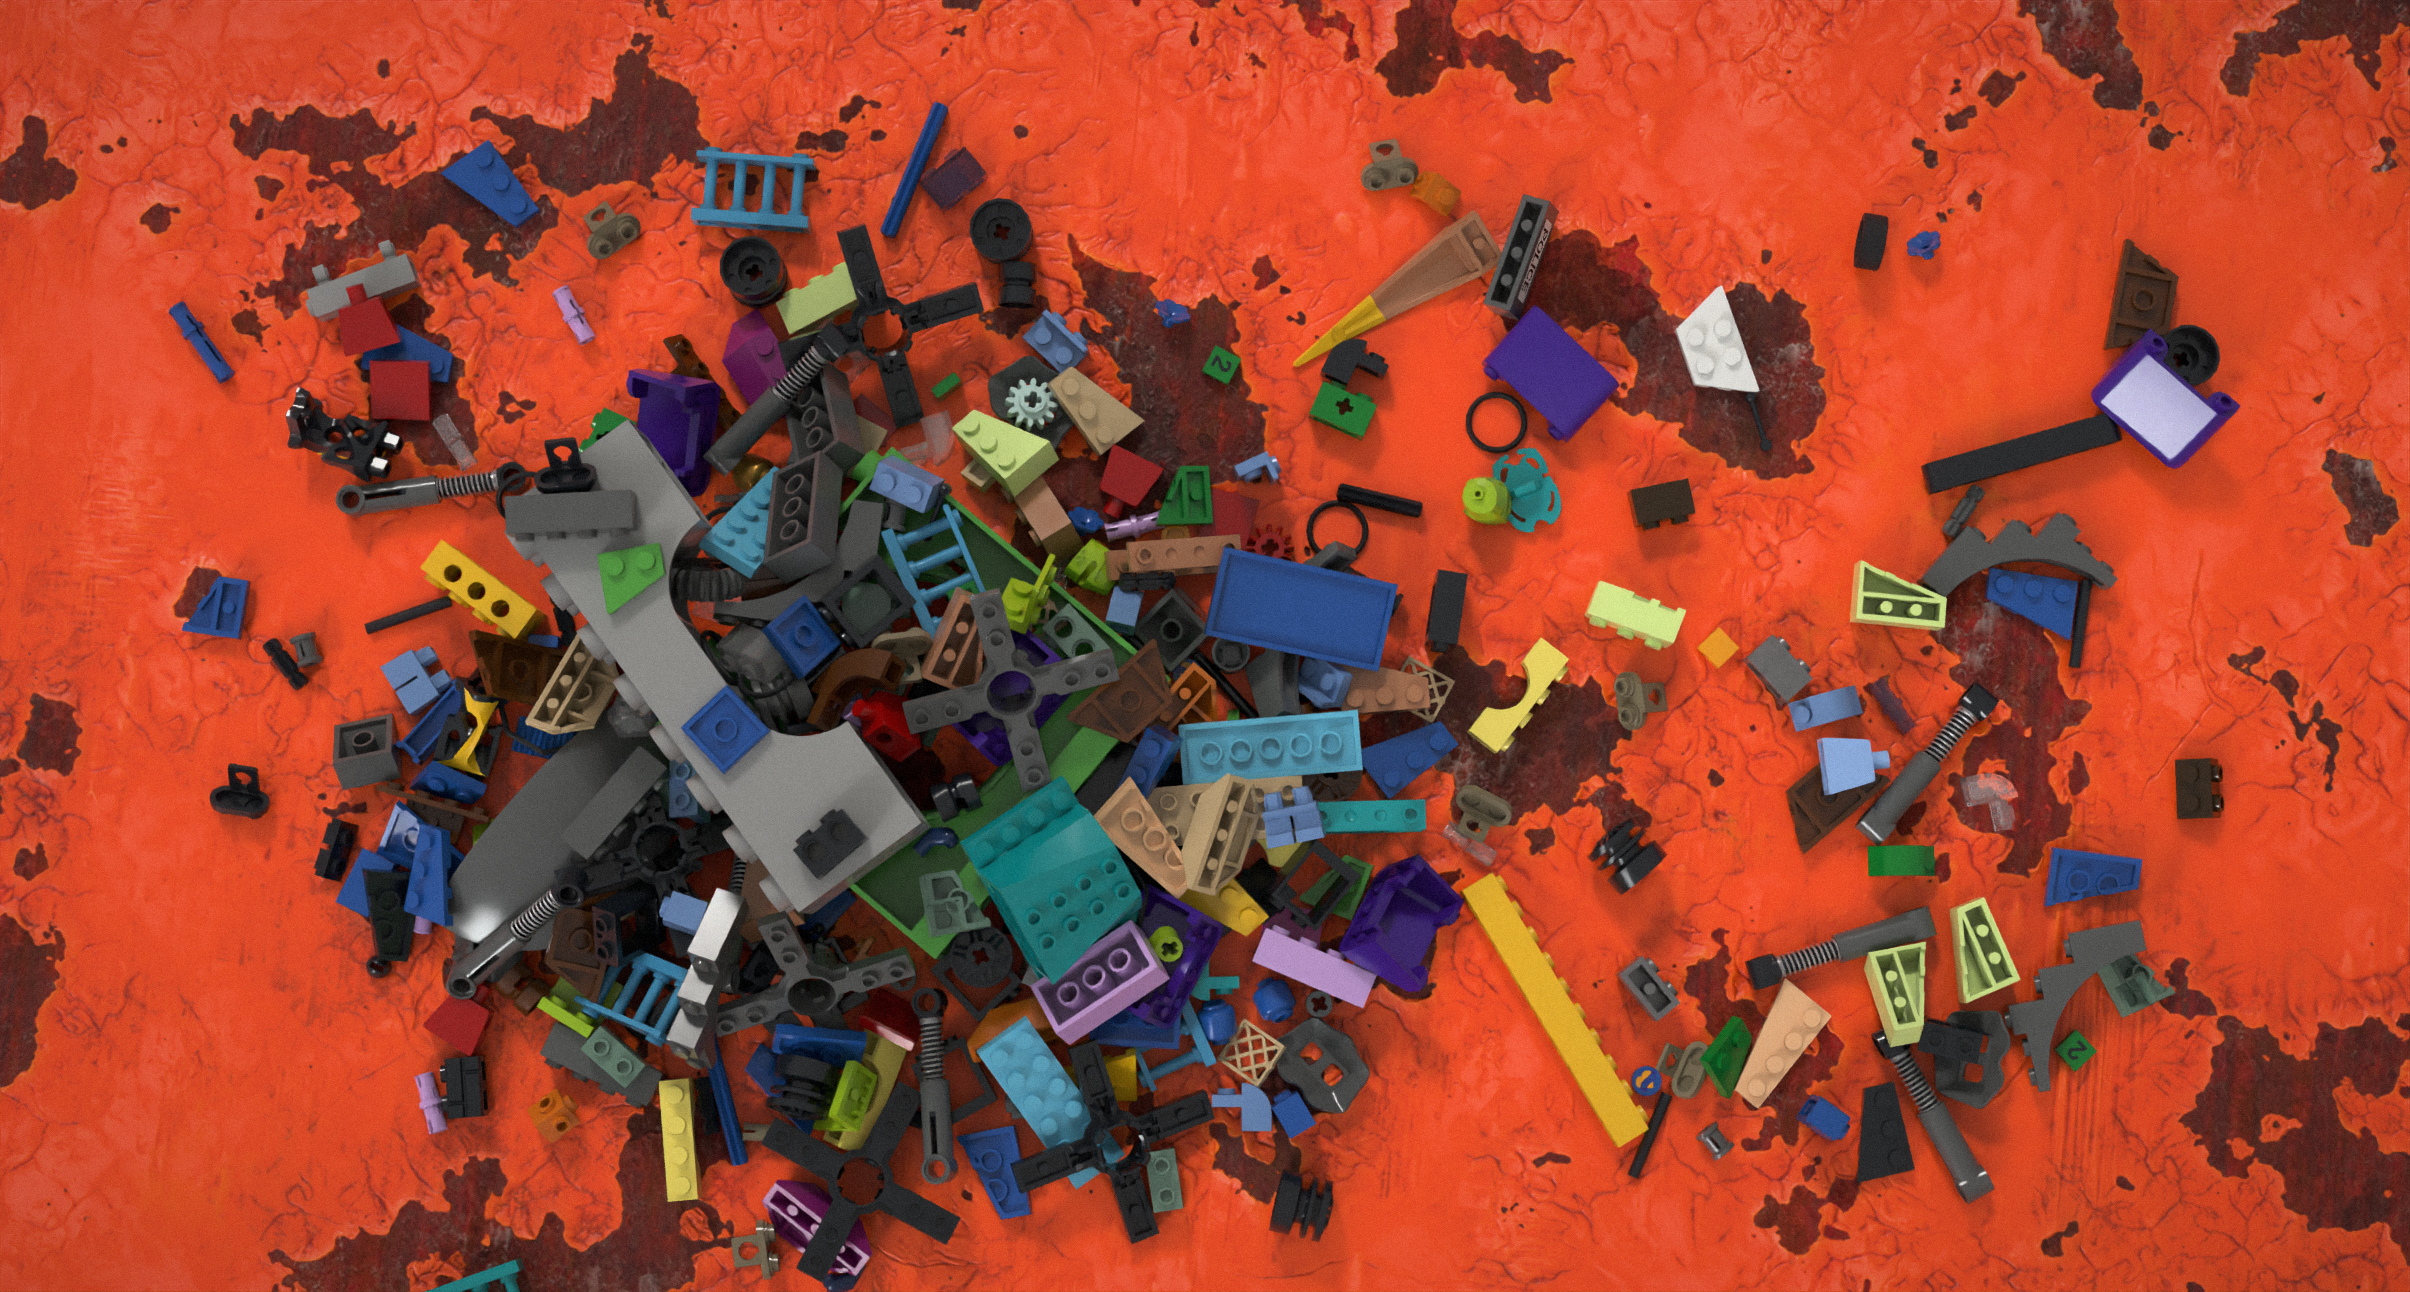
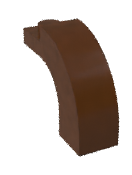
(847, 678)

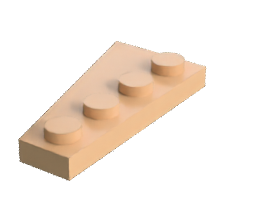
(1142, 837)
(1784, 1036)

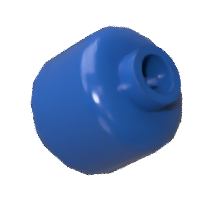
(1274, 1000)
(1218, 1021)

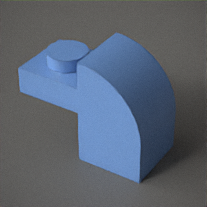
(1124, 610)
(1825, 708)
(1254, 1105)

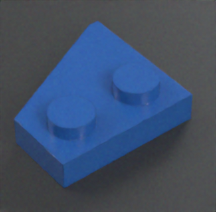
(222, 610)
(448, 784)

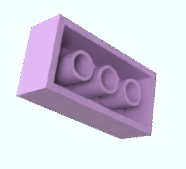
(1313, 967)
(1101, 983)

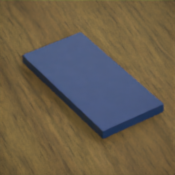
(1300, 609)

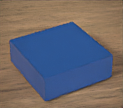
(546, 640)

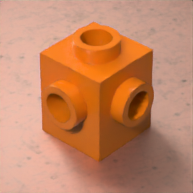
(554, 1115)

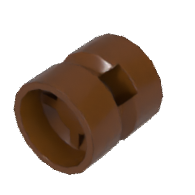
(529, 997)

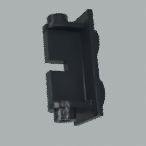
(333, 862)

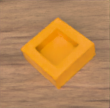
(1717, 648)

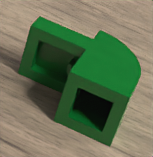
(1901, 860)

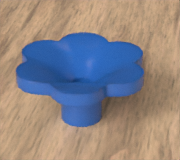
(1924, 244)
(1172, 312)
(1085, 520)

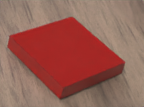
(400, 389)
(892, 1019)

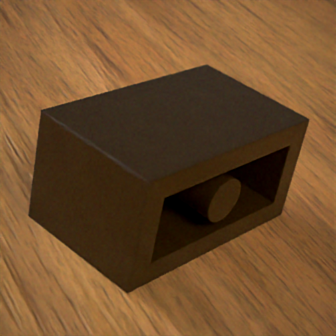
(1661, 503)

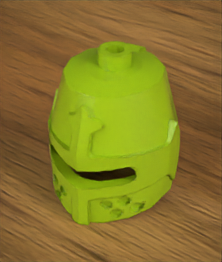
(1487, 500)
(1089, 569)

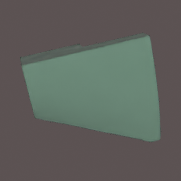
(948, 905)
(2132, 985)

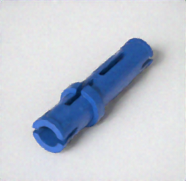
(202, 343)

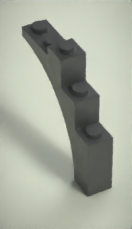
(2014, 543)
(854, 548)
(1275, 672)
(699, 994)
(2038, 1017)

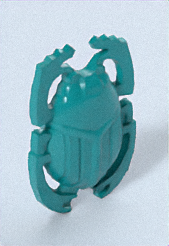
(1529, 490)

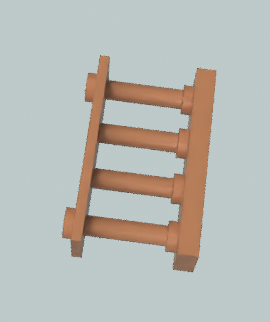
(1178, 556)

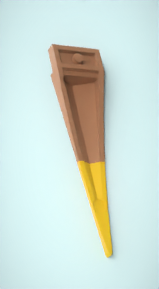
(1444, 263)

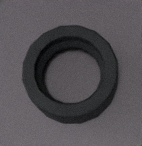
(1870, 241)

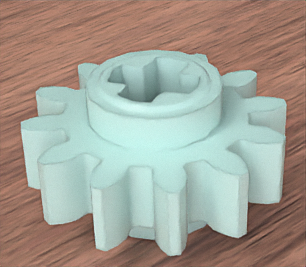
(1019, 403)

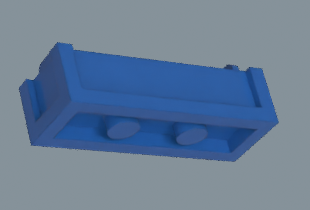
(424, 736)

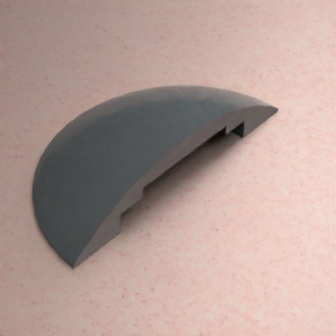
(523, 844)

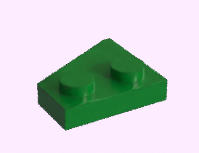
(1187, 499)
(1726, 1056)

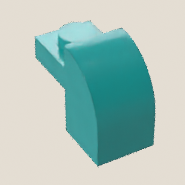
(1222, 985)

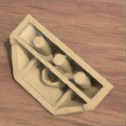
(575, 693)
(1220, 834)

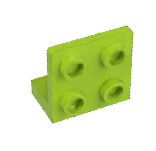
(1023, 599)
(562, 1007)
(848, 1099)

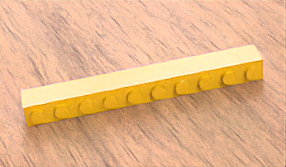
(1554, 1009)

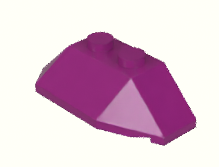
(753, 356)
(797, 1213)

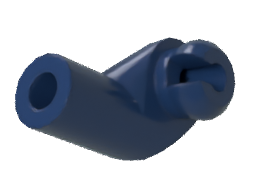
(936, 836)
(841, 1282)

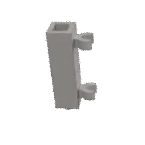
(383, 279)

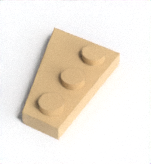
(1092, 410)

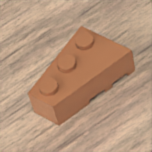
(1046, 518)
(956, 646)
(1385, 691)
(758, 902)

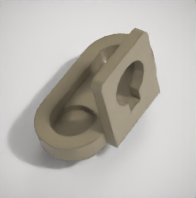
(1388, 170)
(611, 232)
(906, 647)
(1634, 700)
(1483, 809)
(1687, 1070)
(765, 1235)

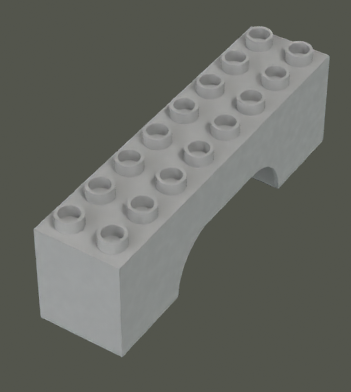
(785, 778)

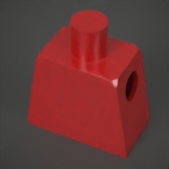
(366, 322)
(1127, 481)
(886, 725)
(463, 1021)

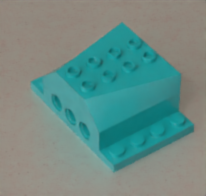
(1053, 878)

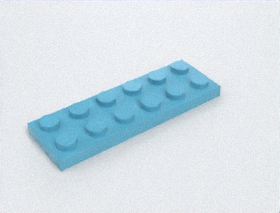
(742, 532)
(1271, 746)
(1042, 1091)

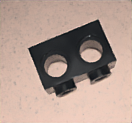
(835, 850)
(1951, 1040)

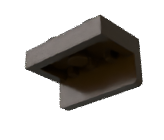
(2198, 788)

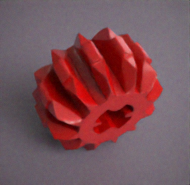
(1273, 538)

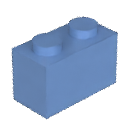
(906, 484)
(682, 912)

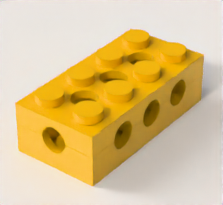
(441, 571)

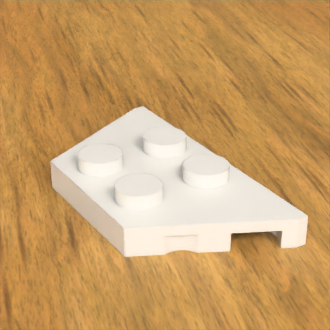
(1714, 347)

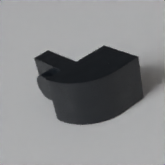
(1349, 356)

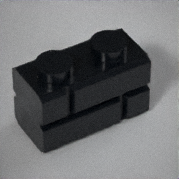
(465, 1087)

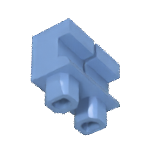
(413, 680)
(1279, 820)

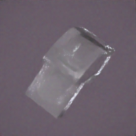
(939, 441)
(1993, 790)

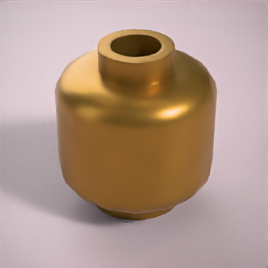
(750, 471)

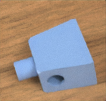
(1848, 763)

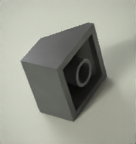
(1176, 626)
(366, 752)

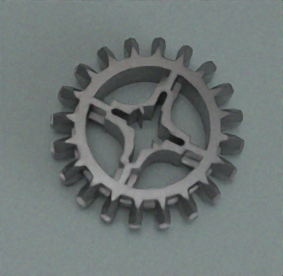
(704, 580)

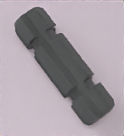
(1963, 511)

